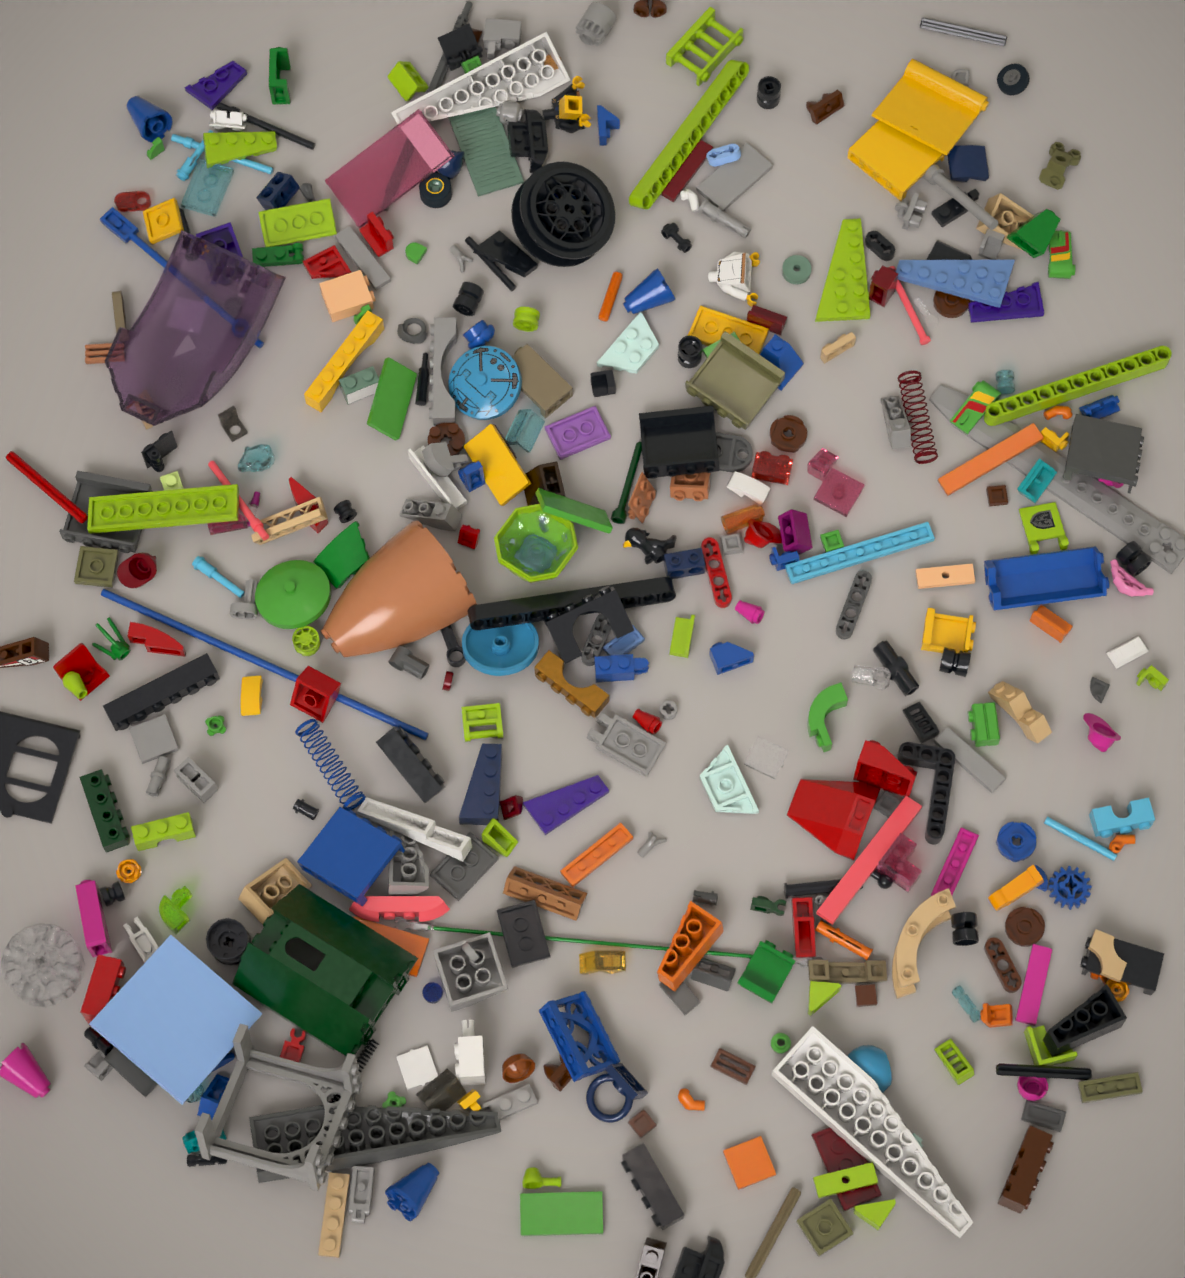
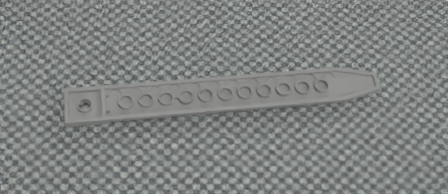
(1080, 492)

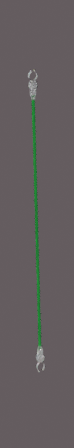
(416, 926)

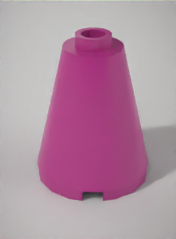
(24, 1072)

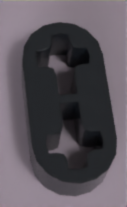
(879, 246)

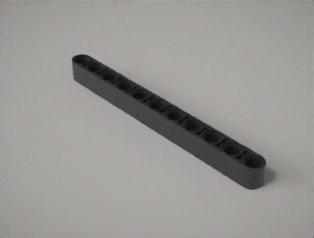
(538, 607)

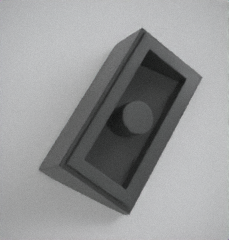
(713, 974)

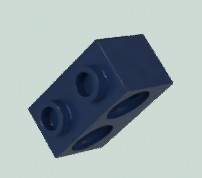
(278, 191)
(684, 563)

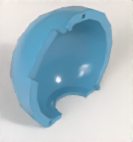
(874, 1063)

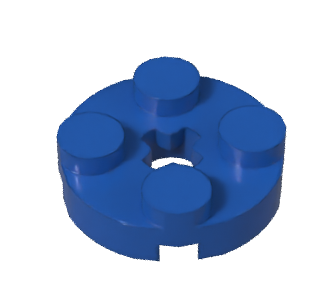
(1017, 830)

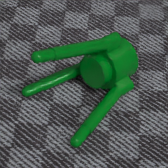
(119, 649)

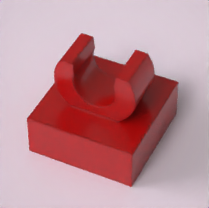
(468, 536)

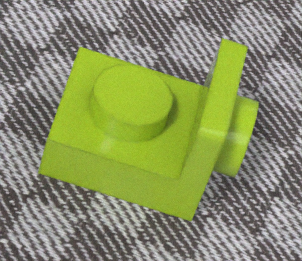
(1154, 677)

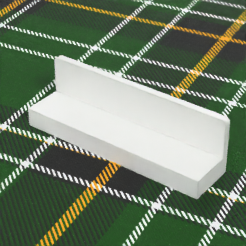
(441, 485)

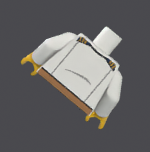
(735, 275)

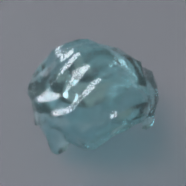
(256, 458)

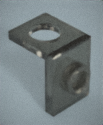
(229, 419)

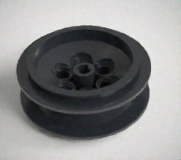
(539, 229)

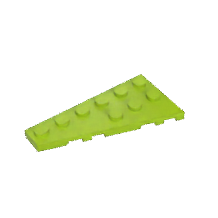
(846, 284)

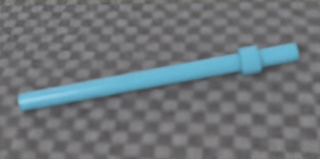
(191, 143)

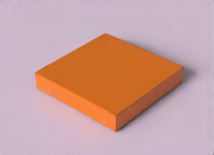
(749, 1162)

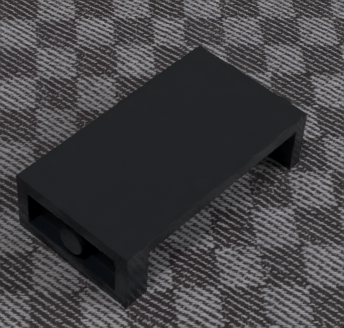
(1141, 968)

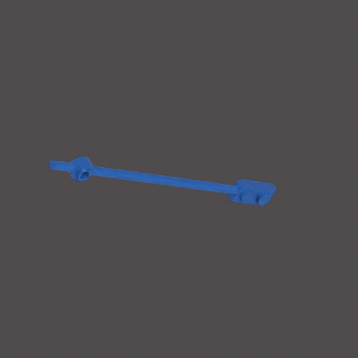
(127, 231)

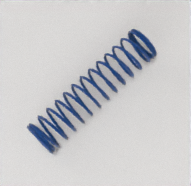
(307, 732)

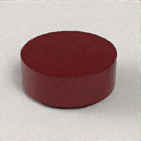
(447, 681)

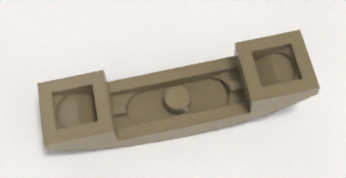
(847, 972)

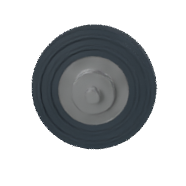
(1013, 79)

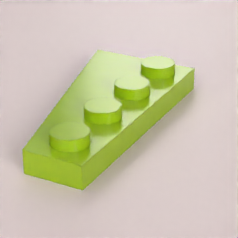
(229, 146)

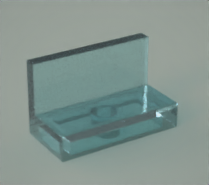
(525, 429)

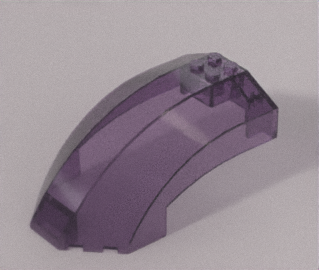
(191, 331)

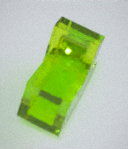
(171, 910)

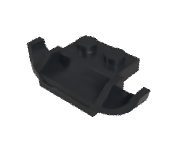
(529, 139)
(701, 1265)

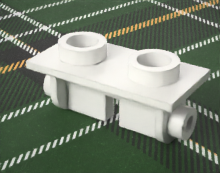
(235, 121)

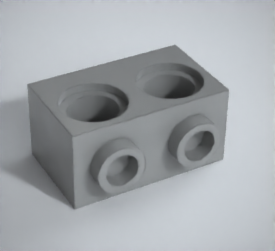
(196, 780)

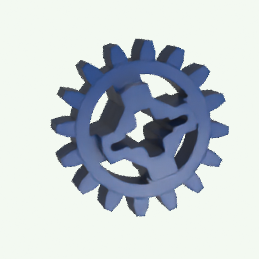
(1060, 888)

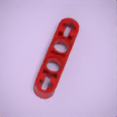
(716, 572)

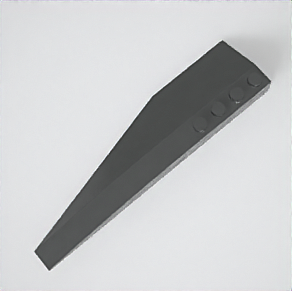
(371, 1133)

